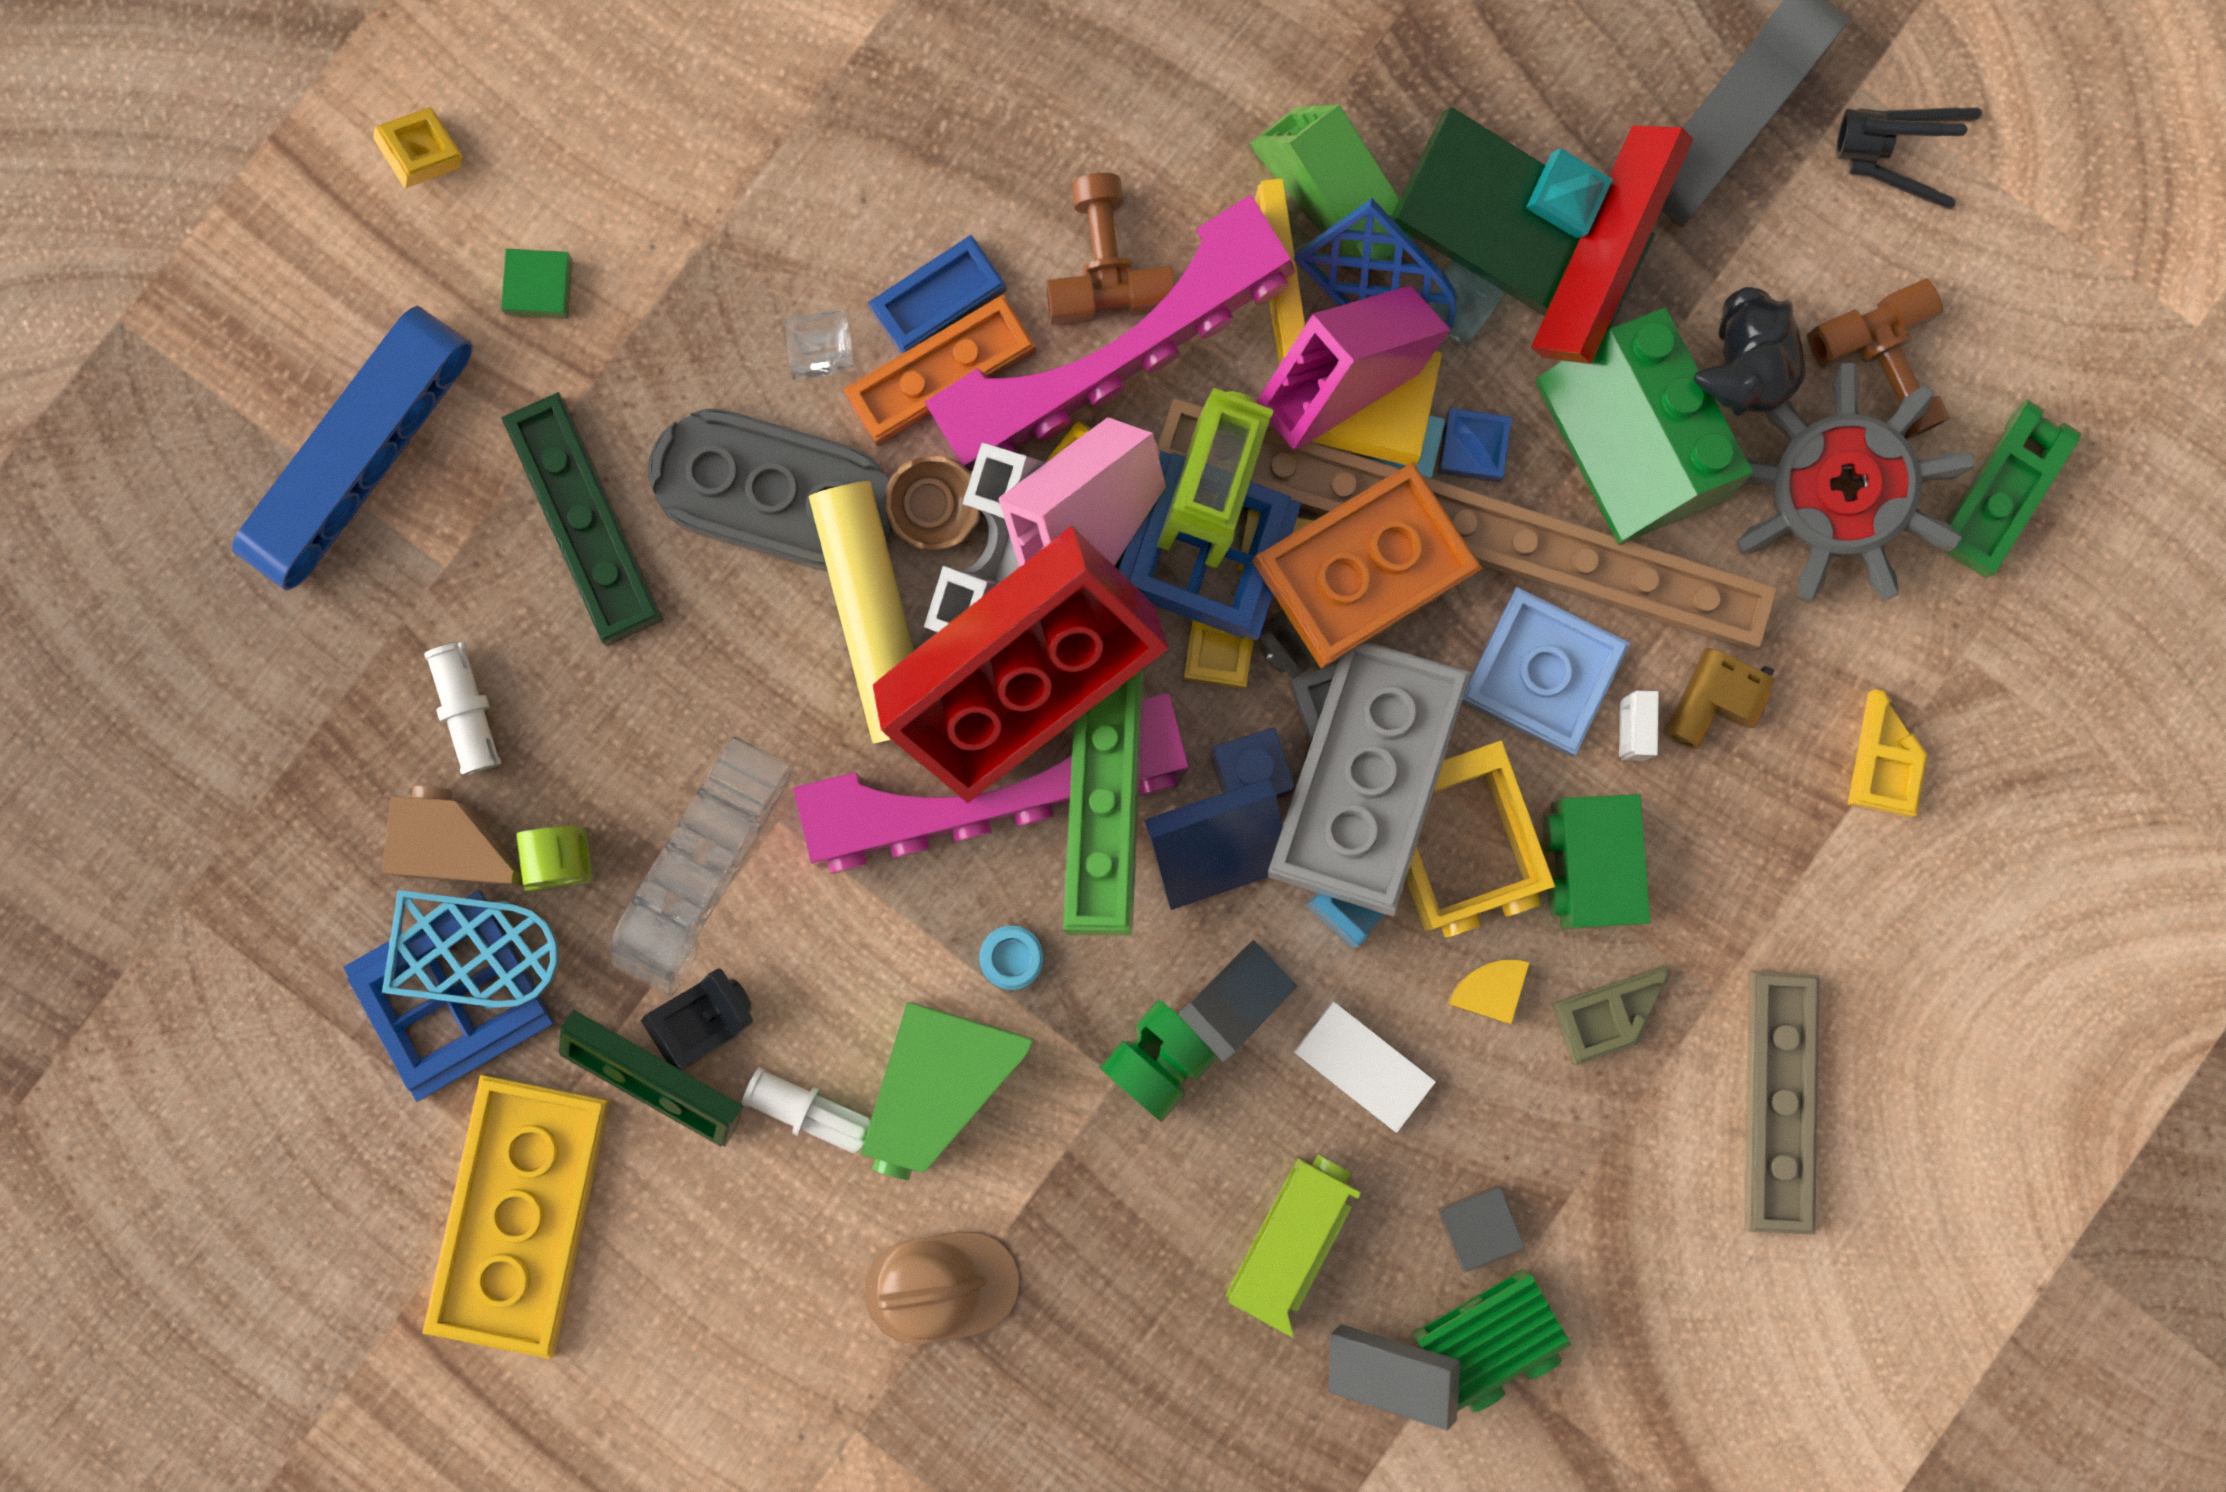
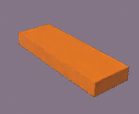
(897, 391)

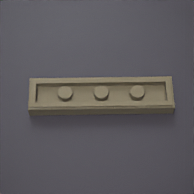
(1782, 1103)

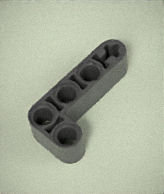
(1750, 97)

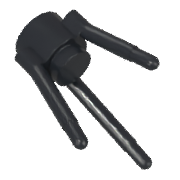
(1872, 135)

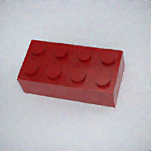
(1019, 665)

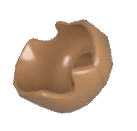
(927, 502)

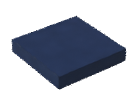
(1216, 843)

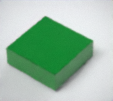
(536, 283)

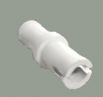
(463, 708)

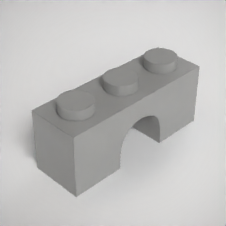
(992, 476)

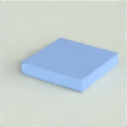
(1544, 672)

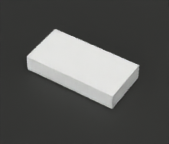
(1364, 1067)

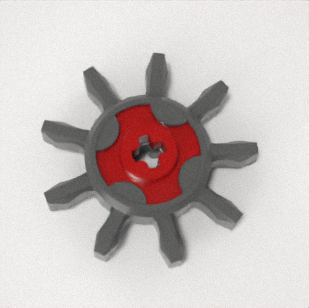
(1873, 455)

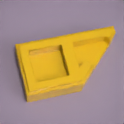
(1887, 762)

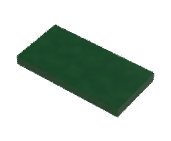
(1472, 208)

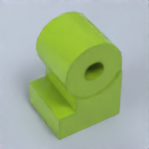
(554, 857)

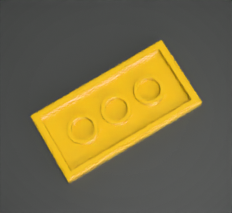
(516, 1216)

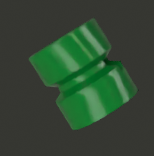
(1159, 1060)

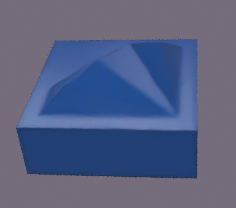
(1475, 445)

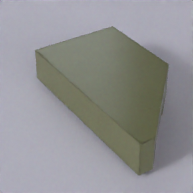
(1609, 1015)

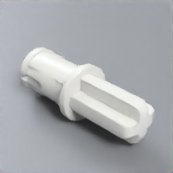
(806, 1111)

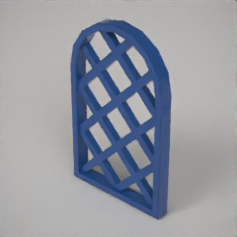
(1306, 258)

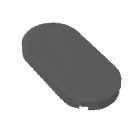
(754, 482)

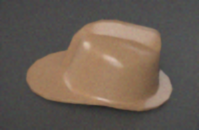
(941, 1287)

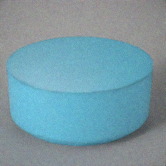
(1011, 957)

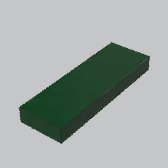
(649, 1079)

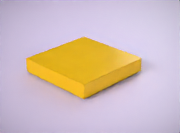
(1392, 425)

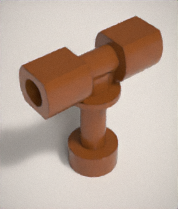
(1108, 279)
(1880, 337)

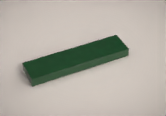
(582, 519)

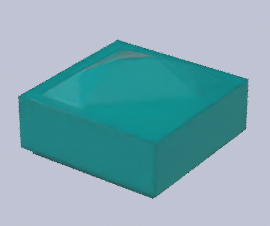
(1569, 193)

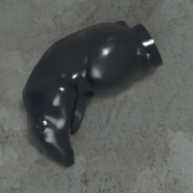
(1760, 354)

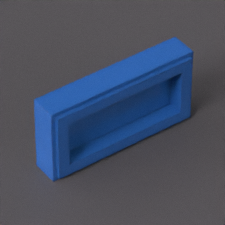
(937, 295)

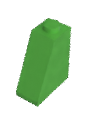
(1328, 172)
(935, 1085)

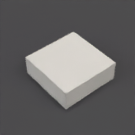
(1638, 726)

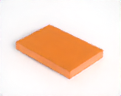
(1366, 565)

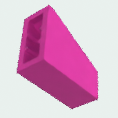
(1350, 361)

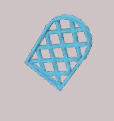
(398, 940)

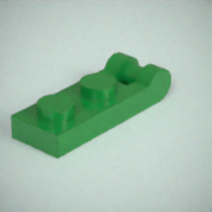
(2009, 488)

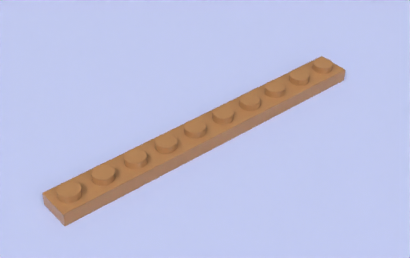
(1522, 540)

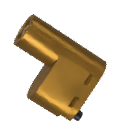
(1722, 688)

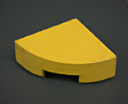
(1491, 990)

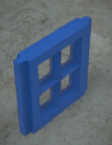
(1252, 594)
(477, 1044)

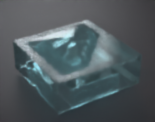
(1474, 301)

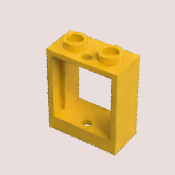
(1513, 898)

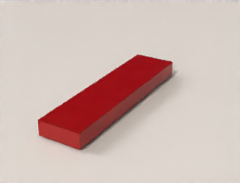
(1613, 244)

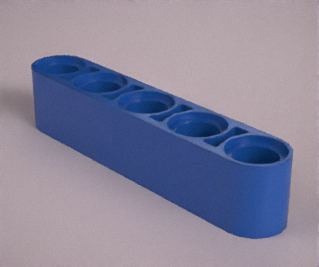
(352, 448)

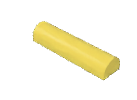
(862, 587)

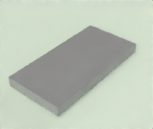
(1369, 777)

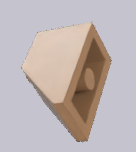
(444, 841)

